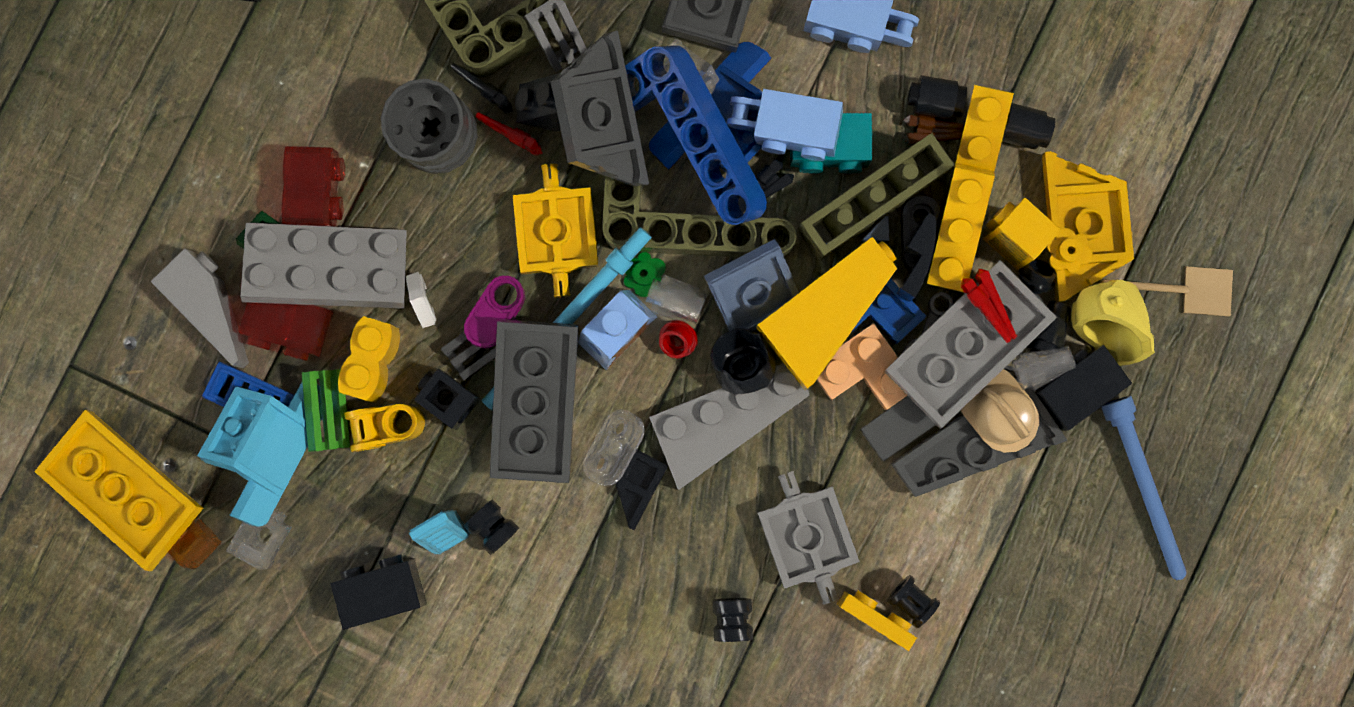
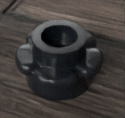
(1038, 276)

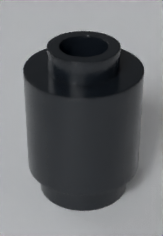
(937, 97)
(1028, 127)

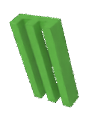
(331, 410)

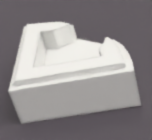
(419, 300)

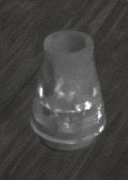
(1041, 367)

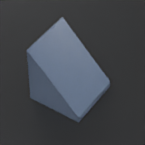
(879, 232)

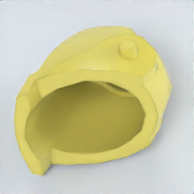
(1114, 317)

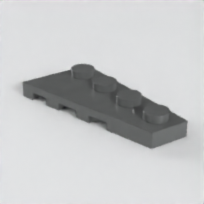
(960, 452)

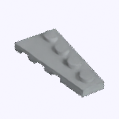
(719, 422)

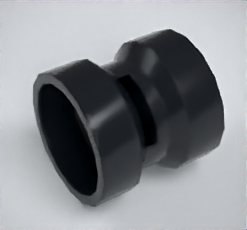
(491, 527)
(732, 619)

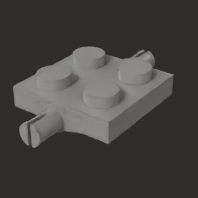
(808, 537)

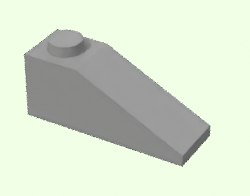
(203, 299)

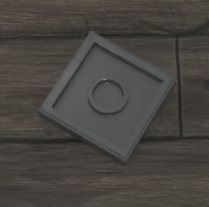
(707, 21)

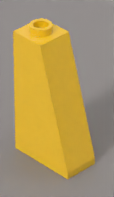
(822, 316)

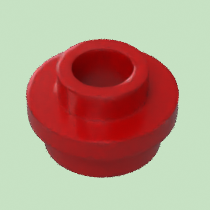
(672, 345)

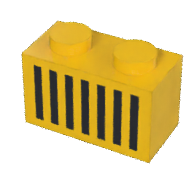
(1020, 232)

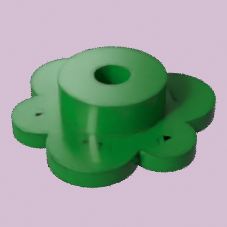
(654, 267)

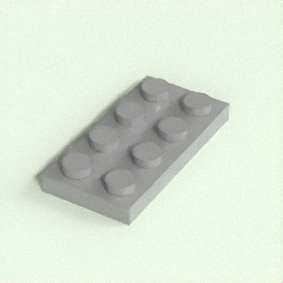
(323, 265)
(965, 351)

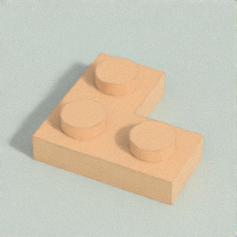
(863, 358)

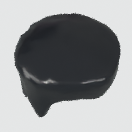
(743, 361)

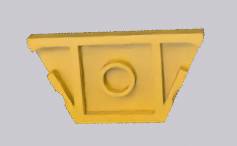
(1090, 206)

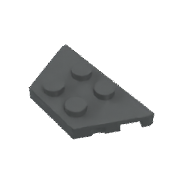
(599, 113)

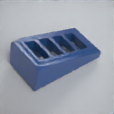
(221, 376)

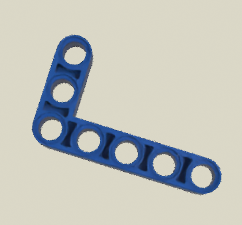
(687, 125)

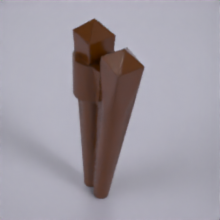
(926, 125)

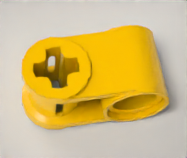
(377, 426)

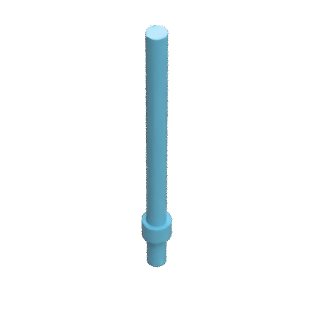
(617, 263)

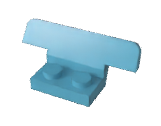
(261, 444)

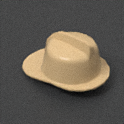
(1003, 414)

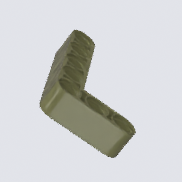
(491, 35)
(681, 224)

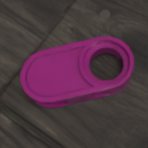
(482, 321)

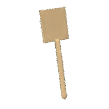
(1204, 289)

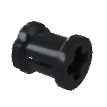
(918, 614)

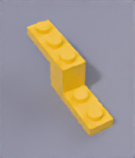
(970, 187)

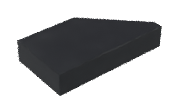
(639, 485)

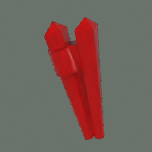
(515, 135)
(989, 303)

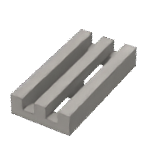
(566, 50)

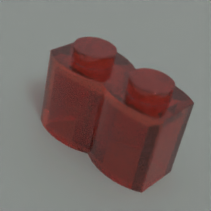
(312, 186)
(292, 326)

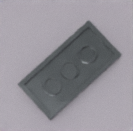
(533, 400)

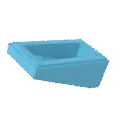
(440, 532)

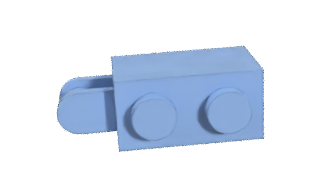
(859, 23)
(790, 123)

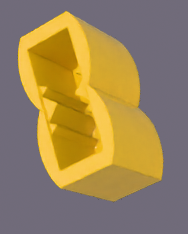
(372, 349)

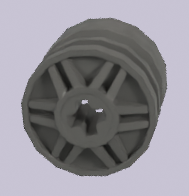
(411, 114)

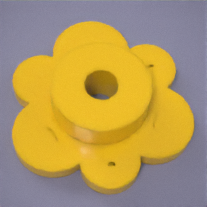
(1061, 258)

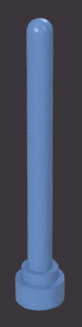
(1121, 414)

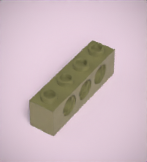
(875, 197)

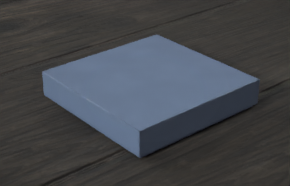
(752, 286)

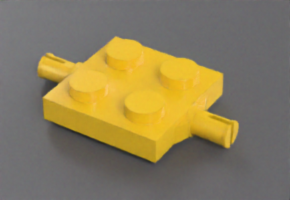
(555, 230)

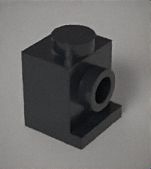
(429, 394)

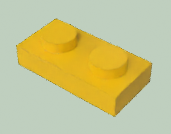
(892, 627)

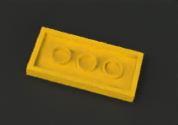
(118, 490)

